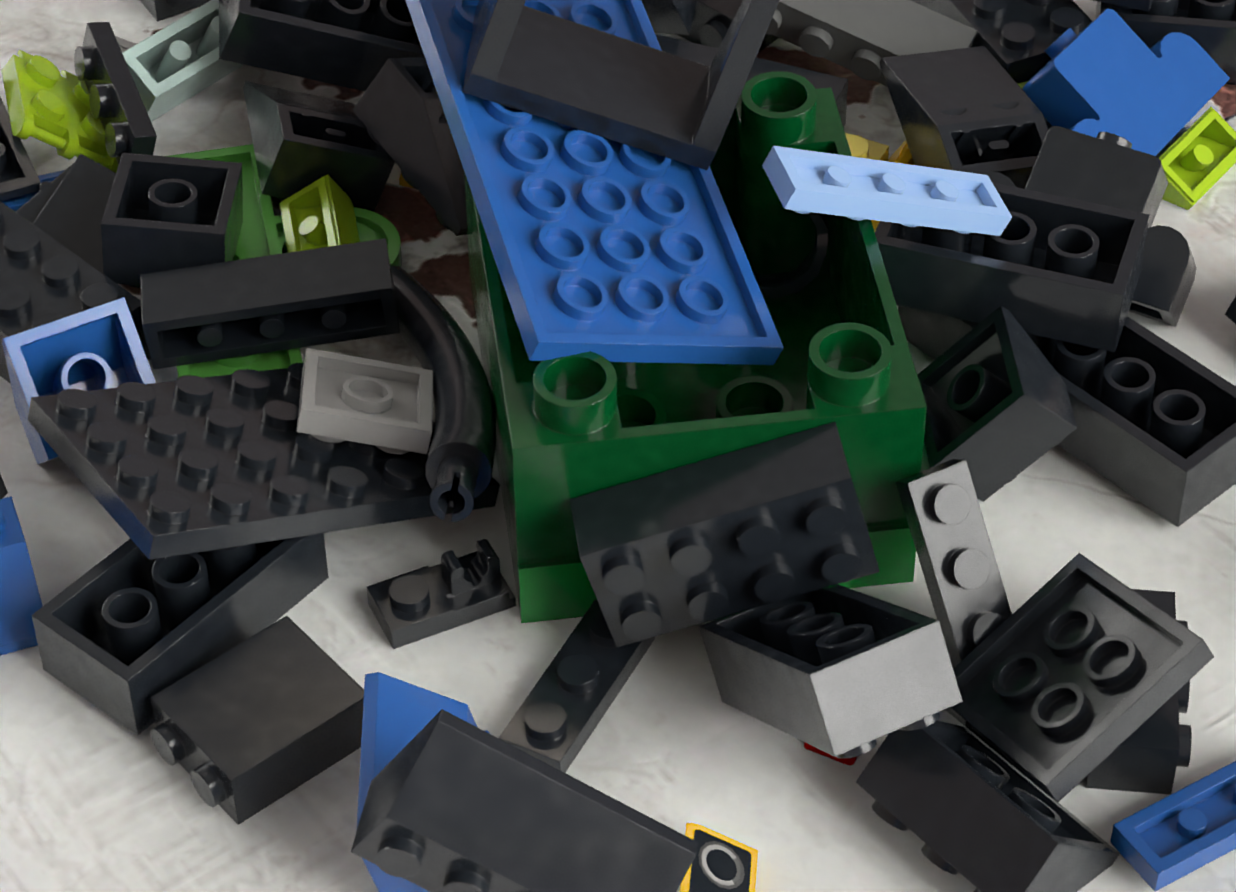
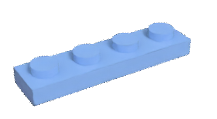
(885, 191)

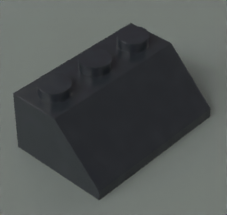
(980, 813)

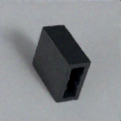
(259, 720)

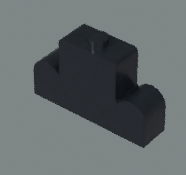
(1114, 175)

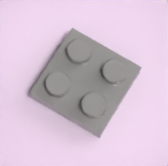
(365, 402)

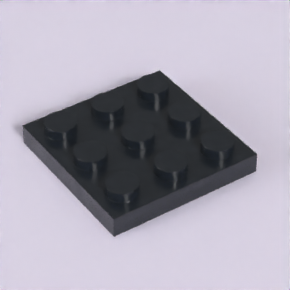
(1073, 675)

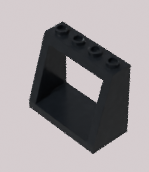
(612, 82)

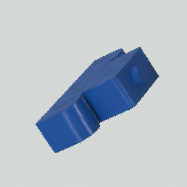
(1120, 86)

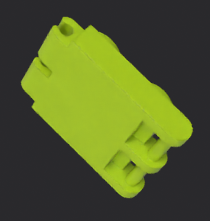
(53, 109)

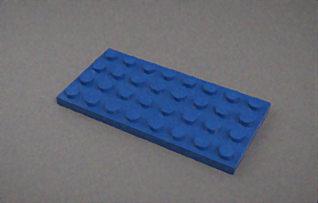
(591, 233)

